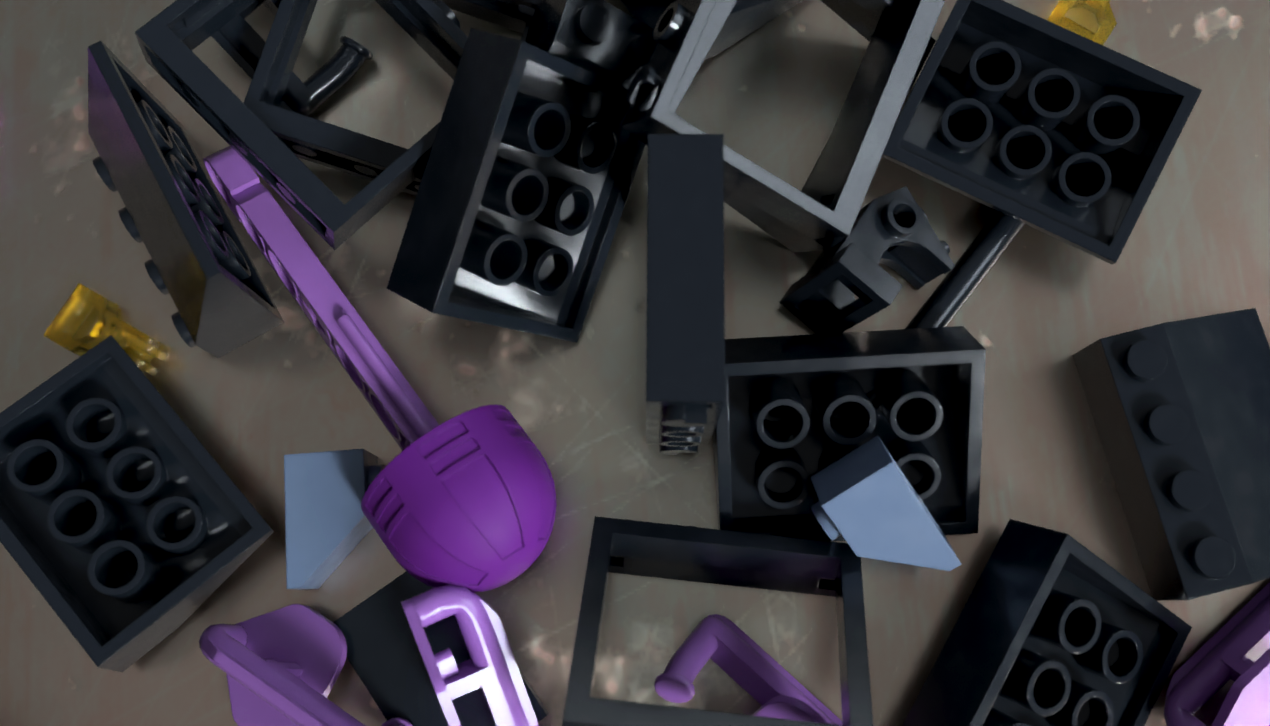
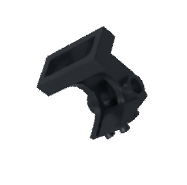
(885, 232)

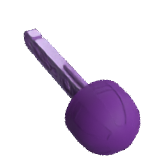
(463, 496)

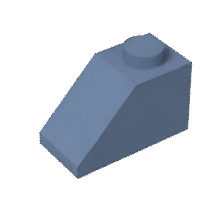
(879, 510)
(324, 511)

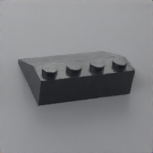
(1041, 124)
(519, 192)
(174, 212)
(795, 415)
(1188, 447)
(117, 506)
(1051, 642)

